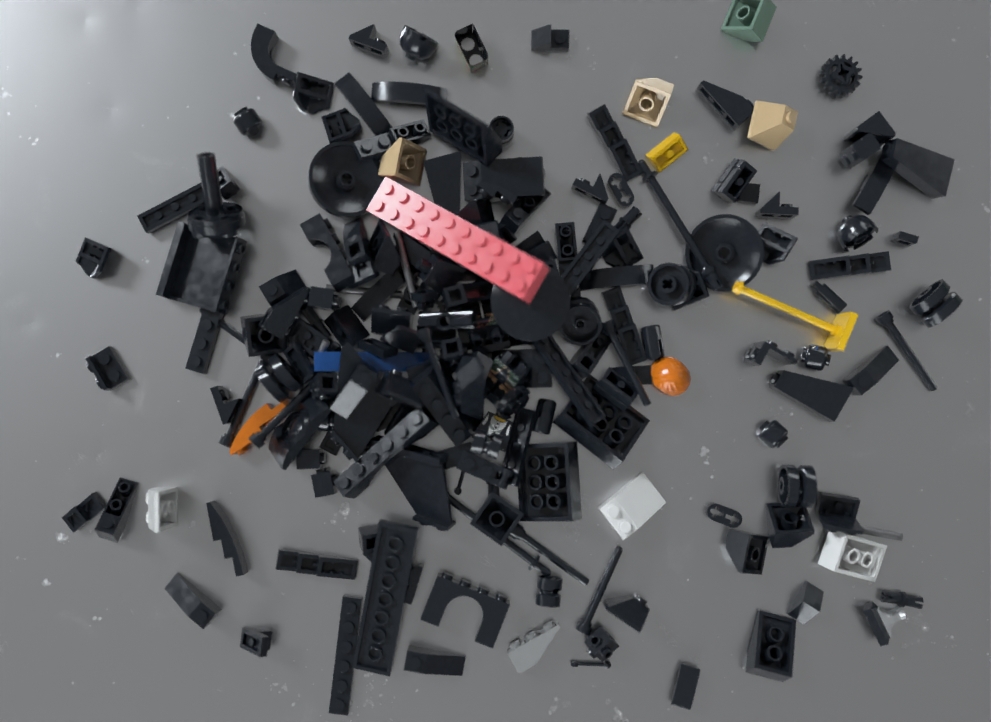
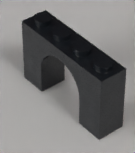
(448, 588)

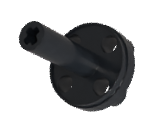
(214, 217)

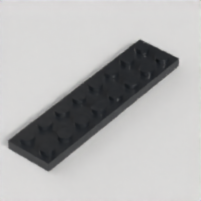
(385, 597)

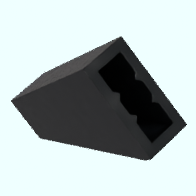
(919, 166)
(445, 180)
(814, 394)

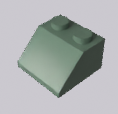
(749, 19)

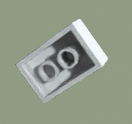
(632, 505)
(162, 508)
(852, 555)

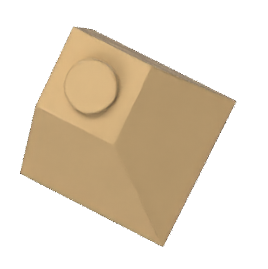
(648, 100)
(771, 124)
(403, 162)

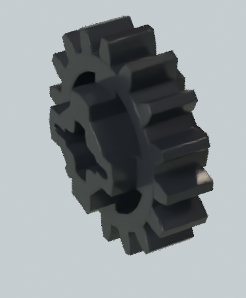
(840, 75)

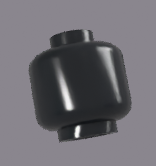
(247, 121)
(815, 357)
(773, 433)

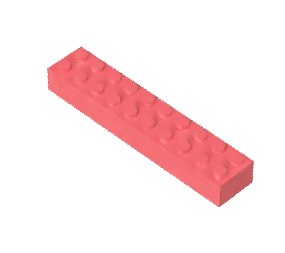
(458, 240)

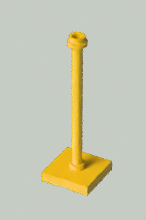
(838, 331)

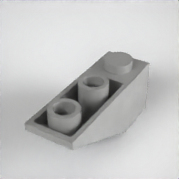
(527, 652)

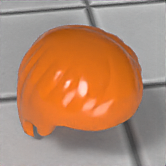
(670, 376)

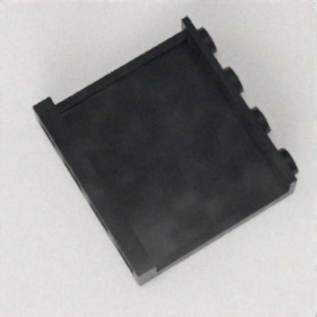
(201, 270)

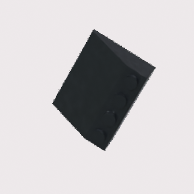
(461, 129)
(609, 438)
(550, 483)

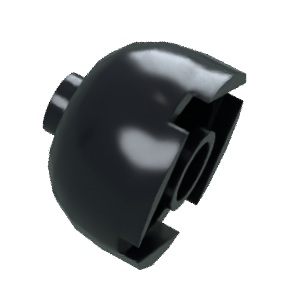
(416, 44)
(855, 231)

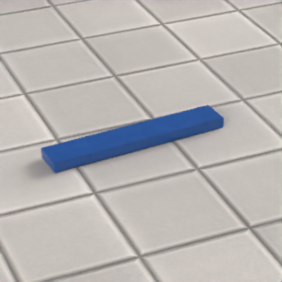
(330, 360)

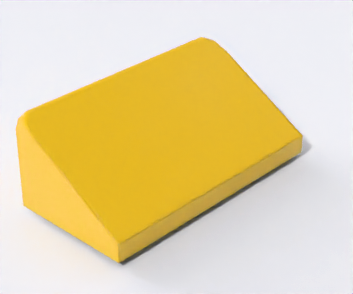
(667, 152)

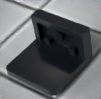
(756, 354)
(838, 513)

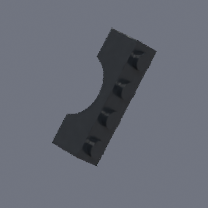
(319, 234)

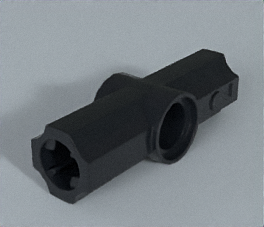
(457, 320)

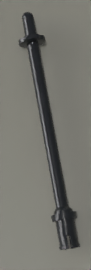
(708, 271)
(534, 562)

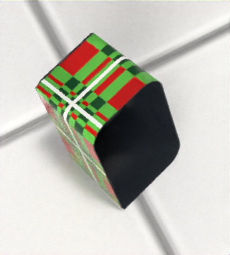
(471, 32)

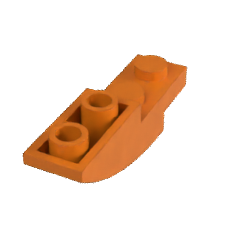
(253, 425)

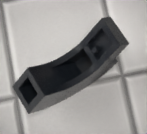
(262, 47)

